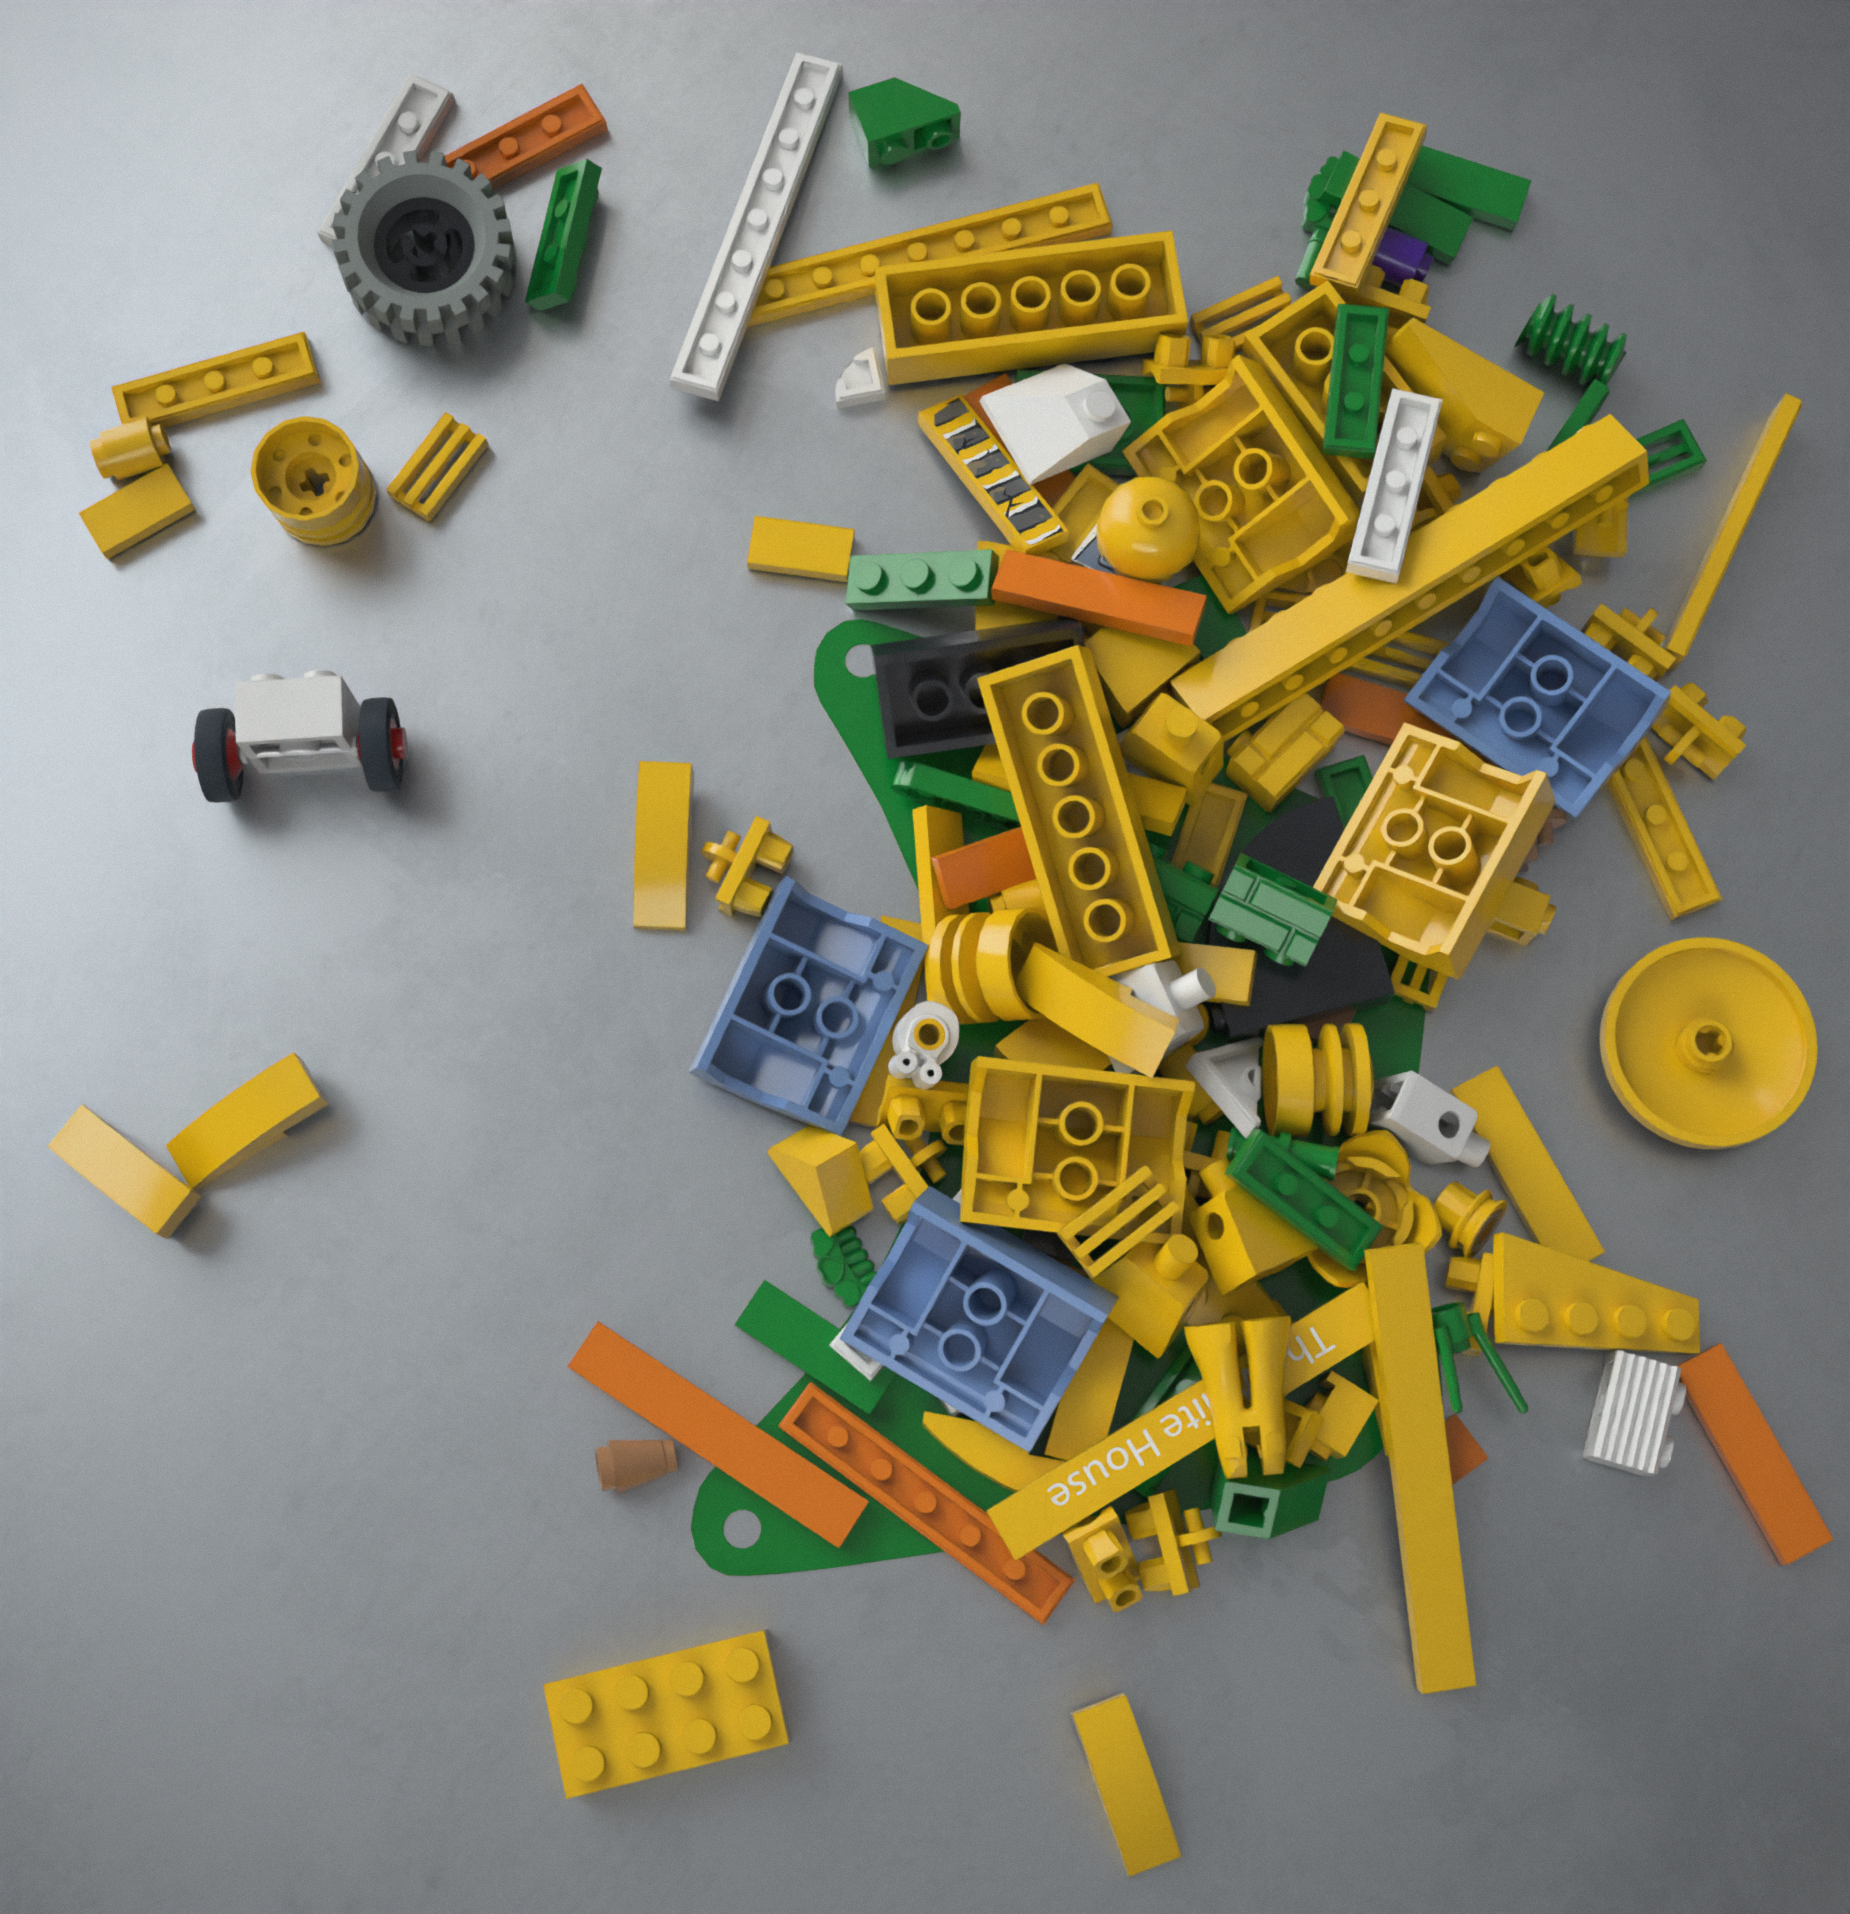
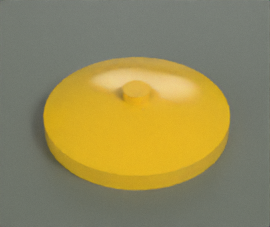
(1708, 1043)

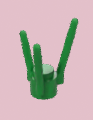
(1452, 1334)

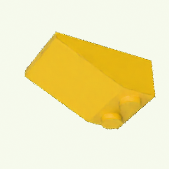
(1482, 404)

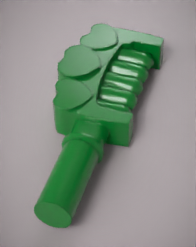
(1317, 219)
(843, 1264)

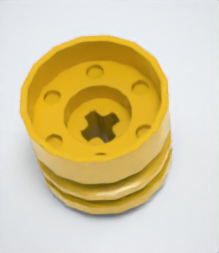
(299, 458)
(979, 959)
(1324, 1079)

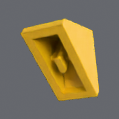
(825, 1175)

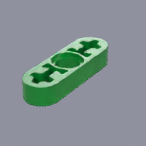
(956, 794)

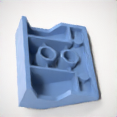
(1539, 697)
(808, 1008)
(979, 1319)

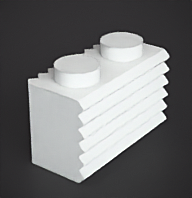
(1634, 1414)

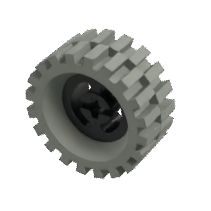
(443, 211)

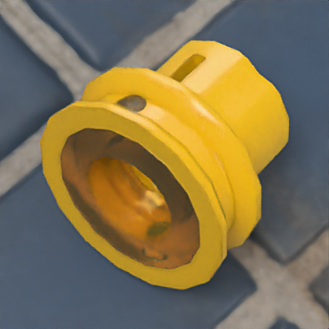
(1468, 1217)

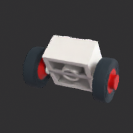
(297, 728)

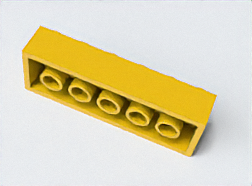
(1028, 307)
(1079, 812)

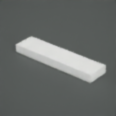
(406, 126)
(1394, 486)

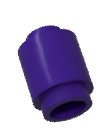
(1402, 257)

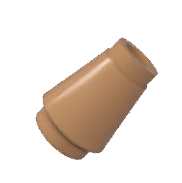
(633, 1462)

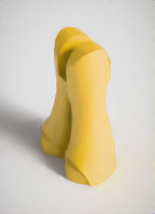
(1217, 1359)

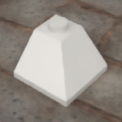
(1056, 420)

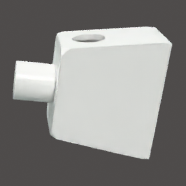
(1174, 993)
(1426, 1120)

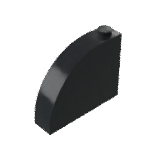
(1346, 965)

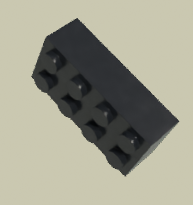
(931, 684)

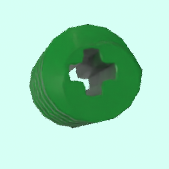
(1573, 342)

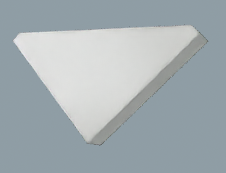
(1232, 1080)

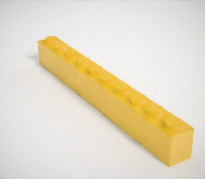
(1438, 568)

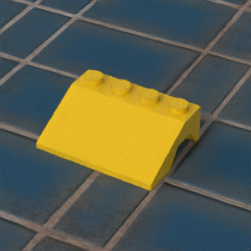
(1257, 484)
(1434, 849)
(1062, 1138)

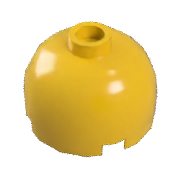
(1148, 529)

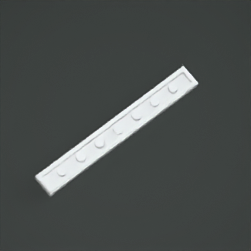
(756, 227)

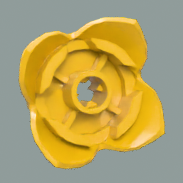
(1377, 1173)

